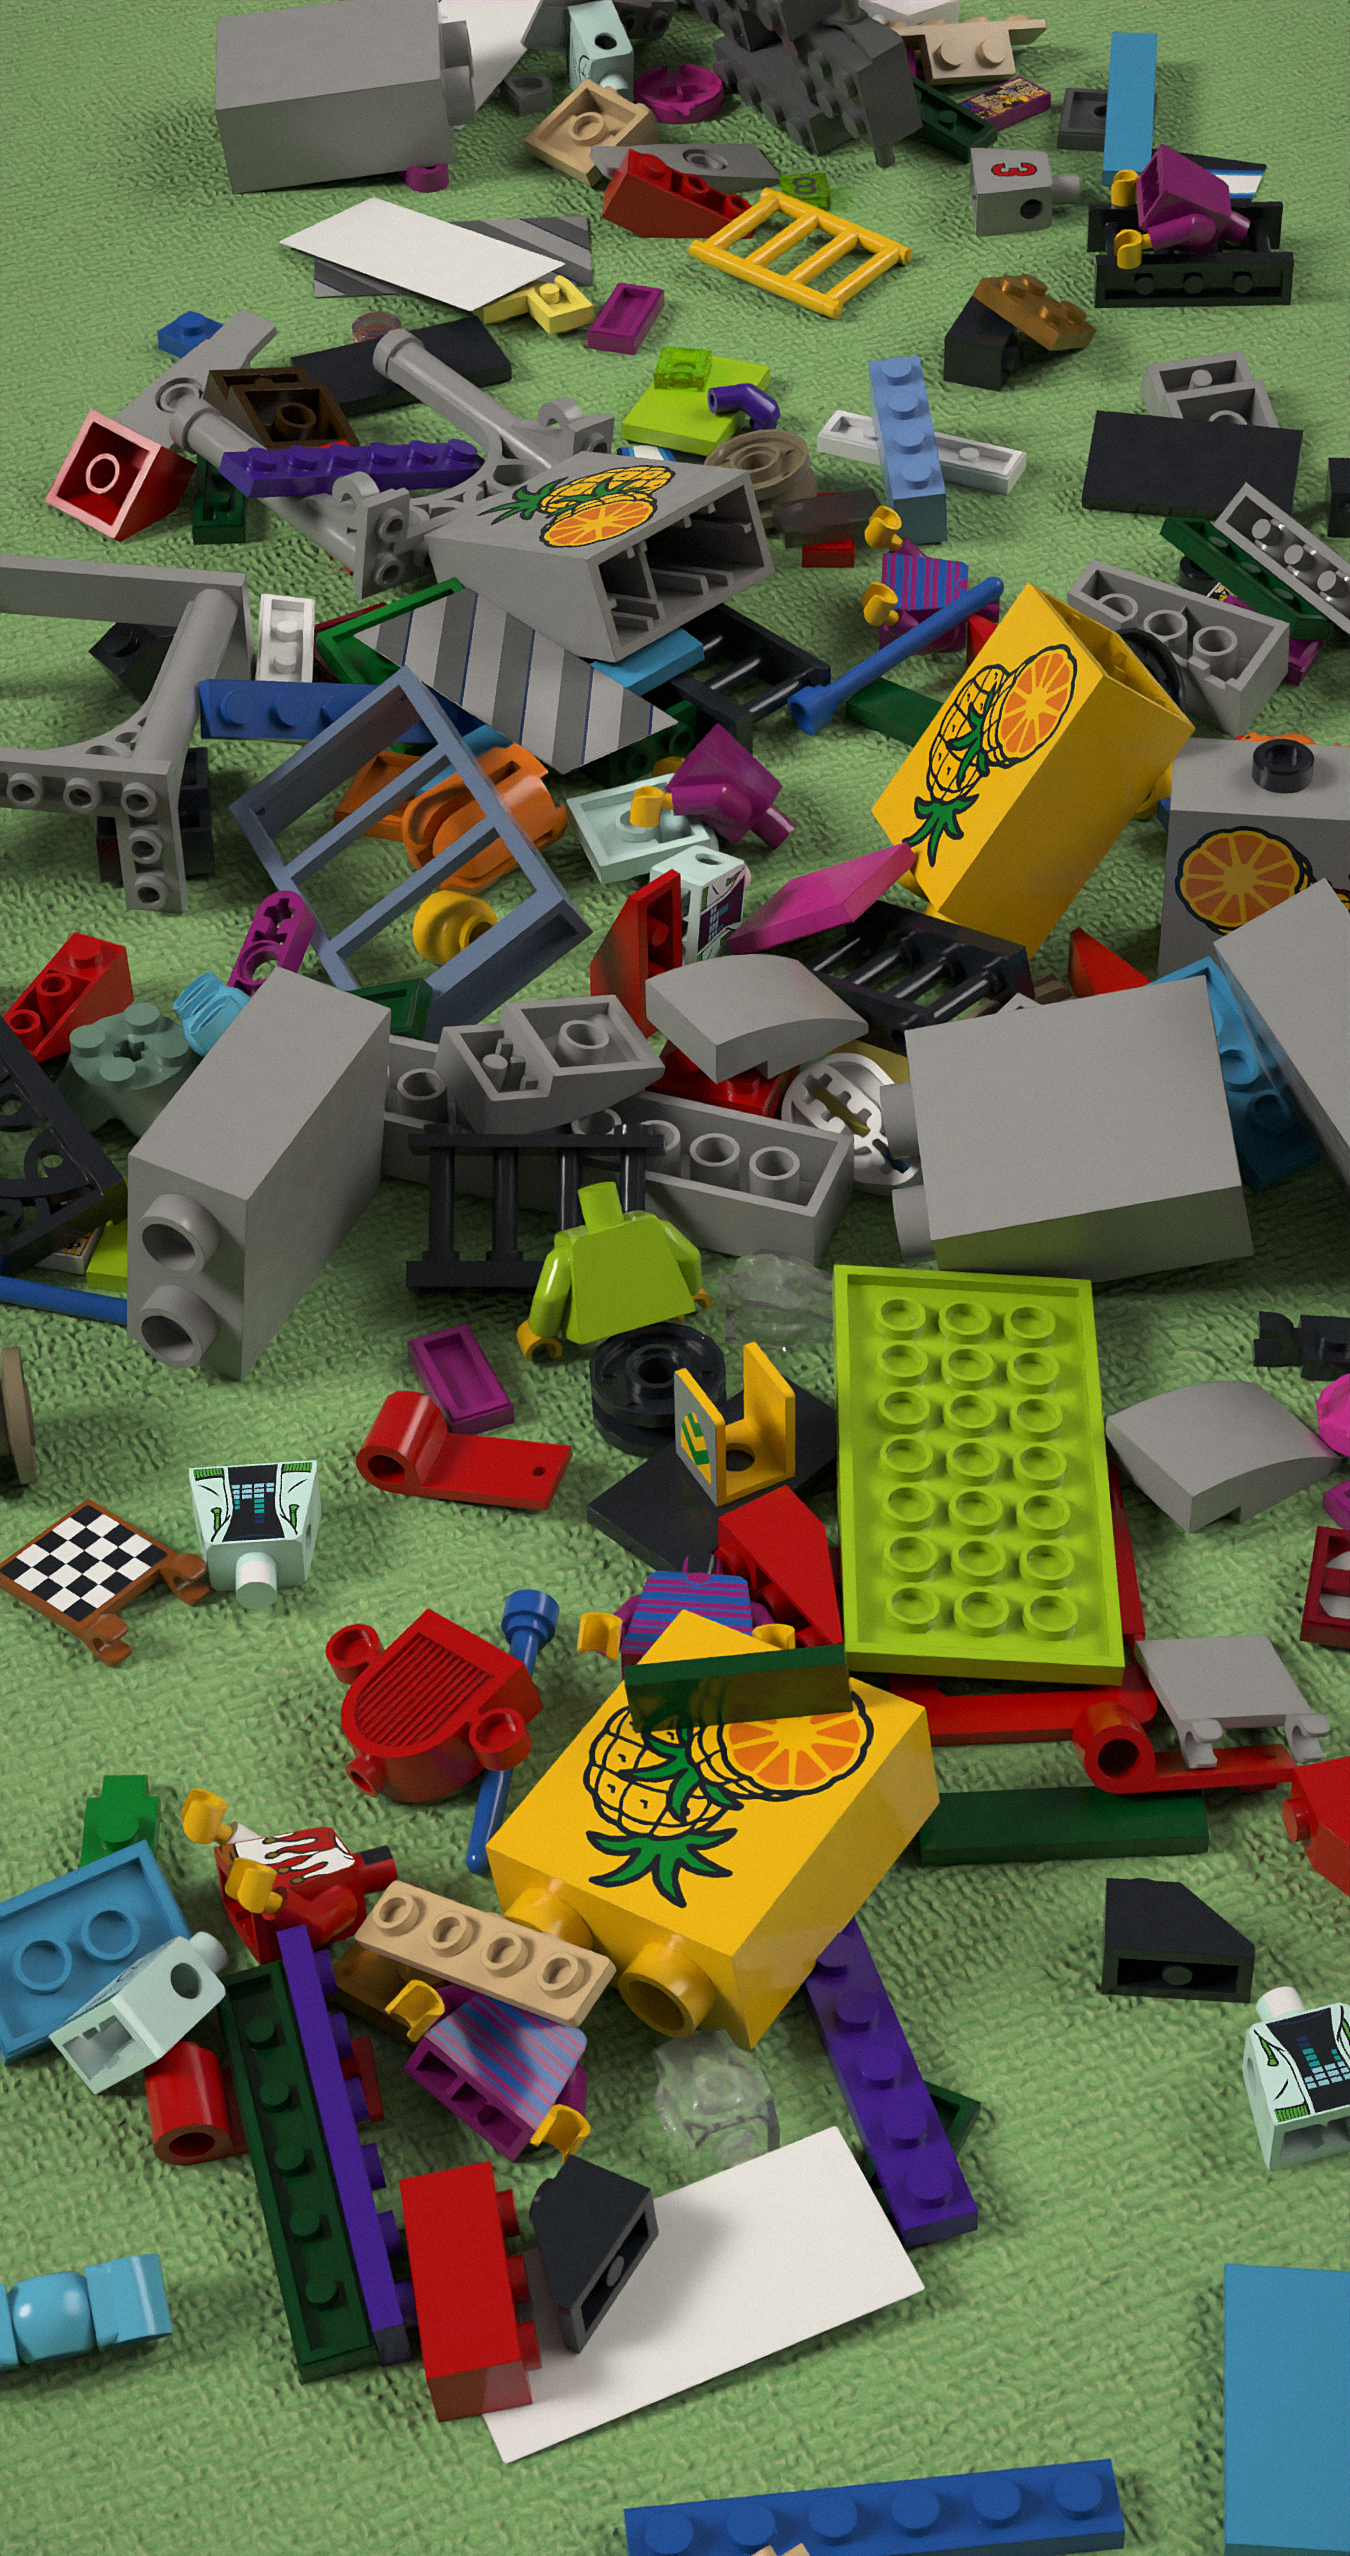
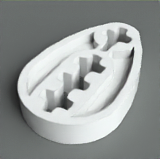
(856, 1086)

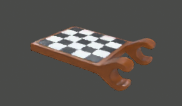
(91, 1569)

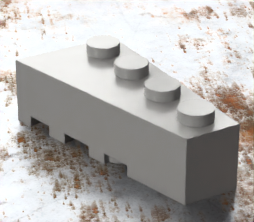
(1224, 651)

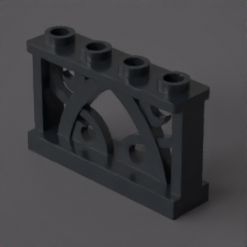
(83, 1172)

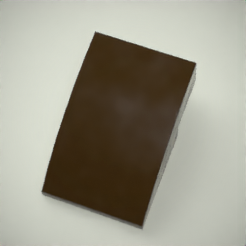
(279, 407)

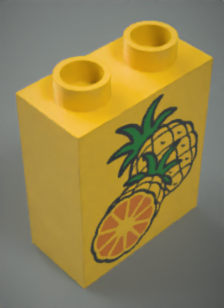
(1030, 771)
(715, 1850)

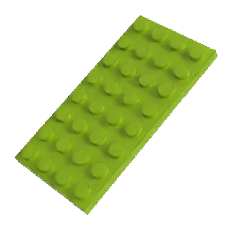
(972, 1477)

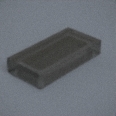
(824, 517)

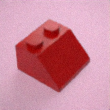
(118, 479)

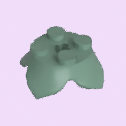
(126, 1068)

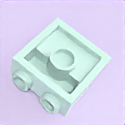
(626, 850)

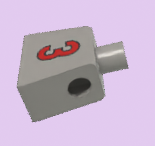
(1016, 190)

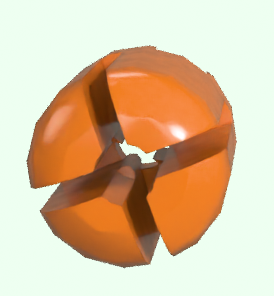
(450, 810)

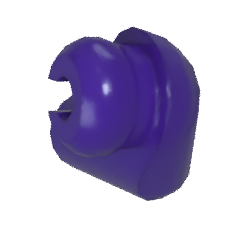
(748, 398)

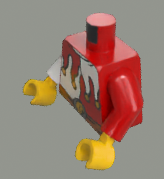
(286, 1878)

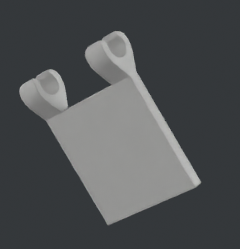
(1228, 1685)

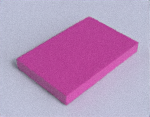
(822, 900)

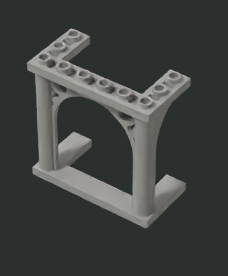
(102, 773)

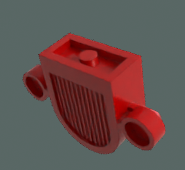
(430, 1708)

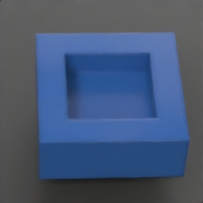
(186, 333)

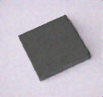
(1084, 119)

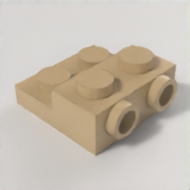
(590, 119)

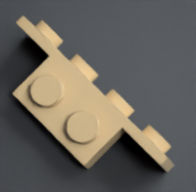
(969, 49)
(486, 1953)

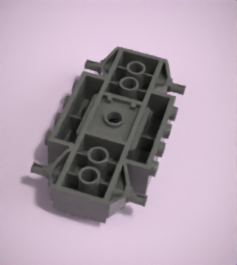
(817, 70)

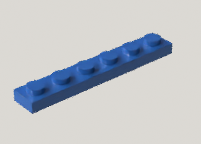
(298, 711)
(969, 2514)

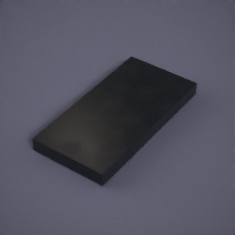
(360, 389)
(1186, 465)
(667, 1515)

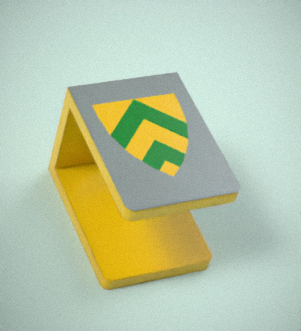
(763, 1433)

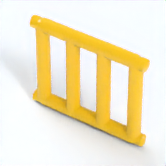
(793, 284)

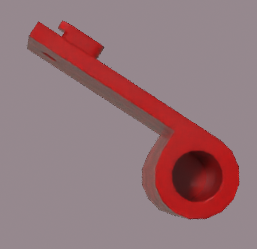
(417, 1456)
(1123, 1761)
(197, 2108)

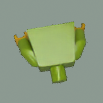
(611, 1276)

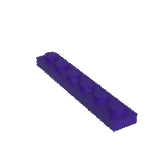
(315, 470)
(886, 2093)
(355, 2166)

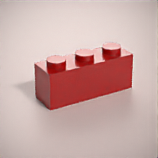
(469, 2291)

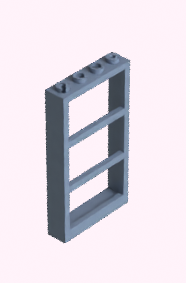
(494, 963)

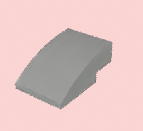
(1207, 390)
(749, 1014)
(545, 1063)
(1216, 1451)

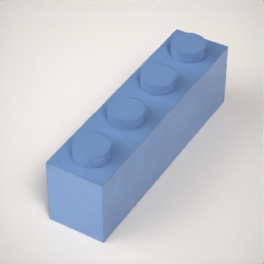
(908, 448)

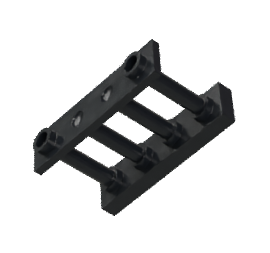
(1192, 278)
(755, 653)
(934, 954)
(504, 1266)

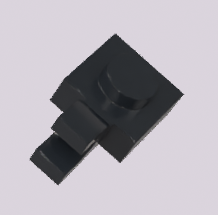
(1317, 1345)

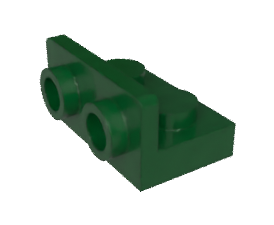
(640, 757)

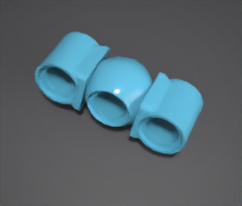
(208, 1010)
(70, 2313)

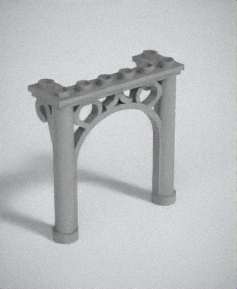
(385, 531)

